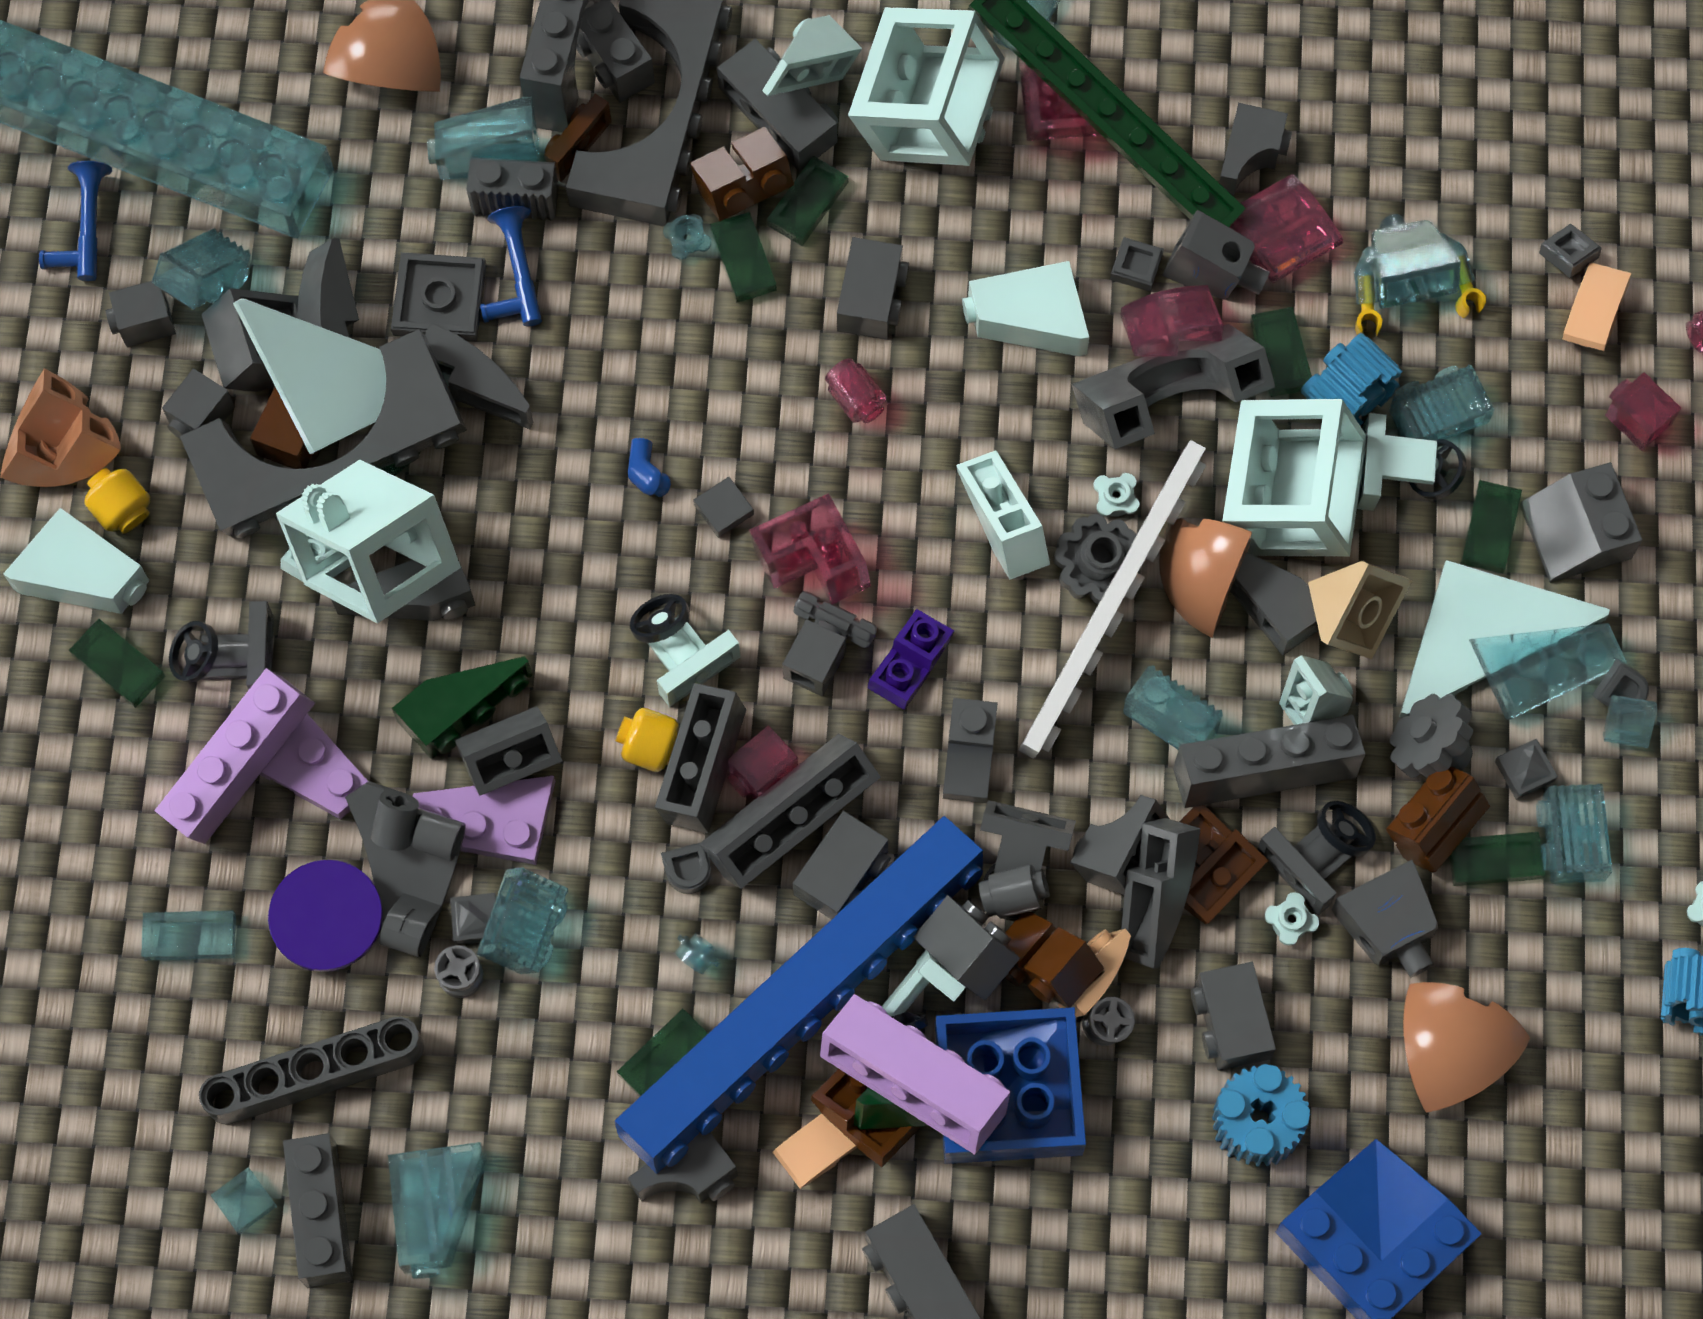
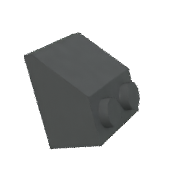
(231, 344)
(1581, 523)

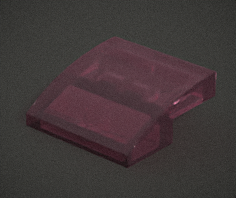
(1286, 228)
(1171, 316)

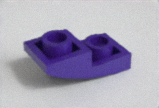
(910, 659)

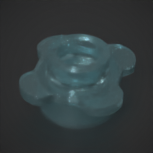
(684, 225)
(696, 953)

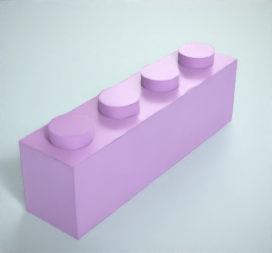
(234, 756)
(915, 1073)

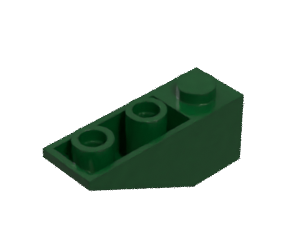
(452, 703)

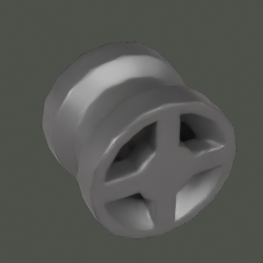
(455, 962)
(1118, 1021)

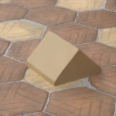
(1357, 606)

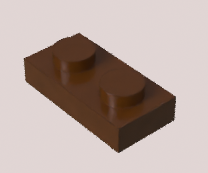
(584, 129)

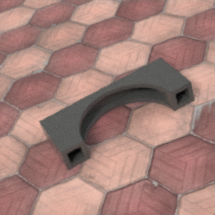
(645, 176)
(413, 417)

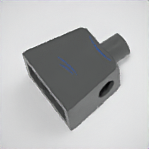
(1214, 257)
(1390, 918)

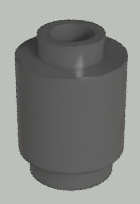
(1014, 892)

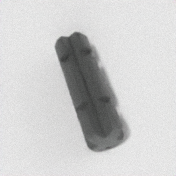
(809, 607)

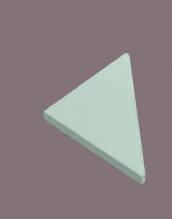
(321, 376)
(1481, 606)

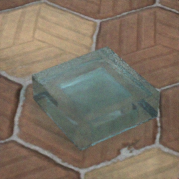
(1630, 721)
(243, 1200)

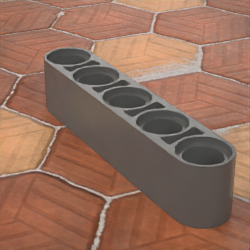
(290, 1064)

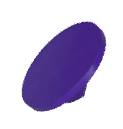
(325, 915)

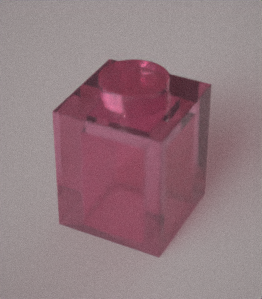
(1641, 410)
(760, 764)

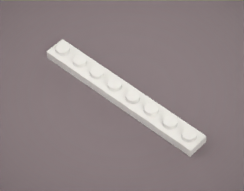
(1106, 617)

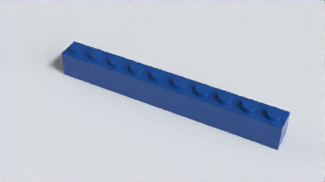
(799, 996)

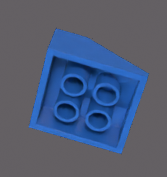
(1035, 1060)
(1377, 1233)

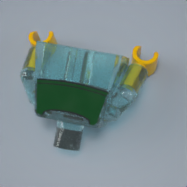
(1411, 266)

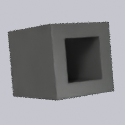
(140, 314)
(196, 404)
(815, 656)

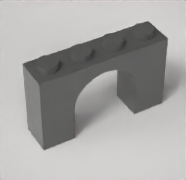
(550, 62)
(1118, 399)

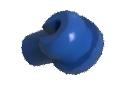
(643, 473)

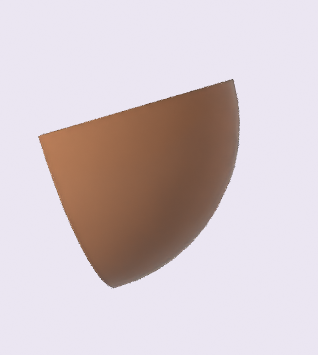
(387, 48)
(57, 437)
(1200, 568)
(1456, 1043)

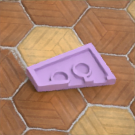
(315, 769)
(498, 823)

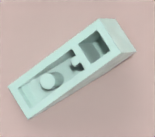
(816, 56)
(1004, 515)
(1315, 692)

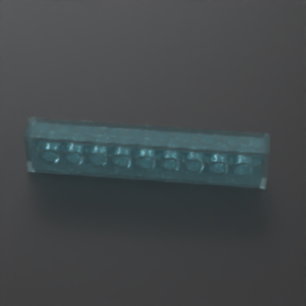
(159, 132)

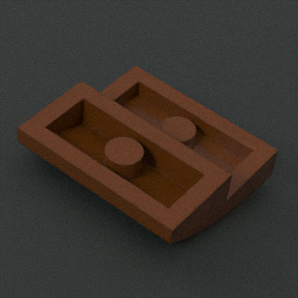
(1222, 864)
(837, 1103)

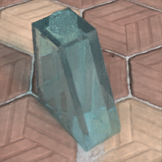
(492, 132)
(431, 1204)

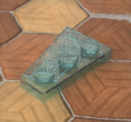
(1544, 664)

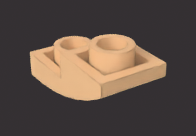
(1596, 306)
(1110, 951)
(813, 1150)

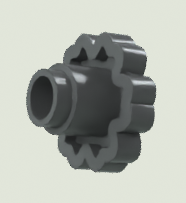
(1092, 555)
(1433, 737)

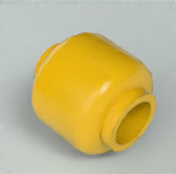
(117, 500)
(648, 739)

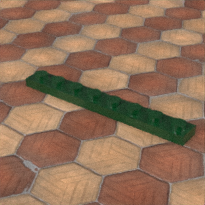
(1107, 109)

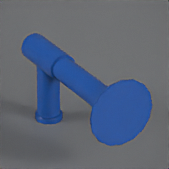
(510, 222)
(85, 259)

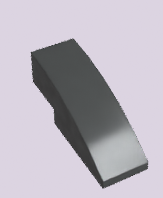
(326, 290)
(477, 378)
(1158, 888)

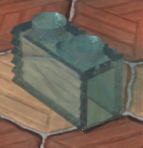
(202, 269)
(1442, 407)
(1171, 710)
(1575, 834)
(523, 921)

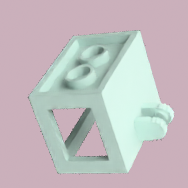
(922, 98)
(1297, 484)
(356, 517)

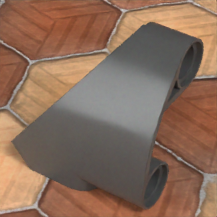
(409, 860)

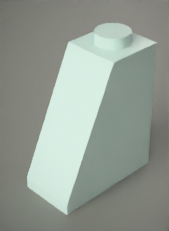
(1030, 309)
(77, 568)

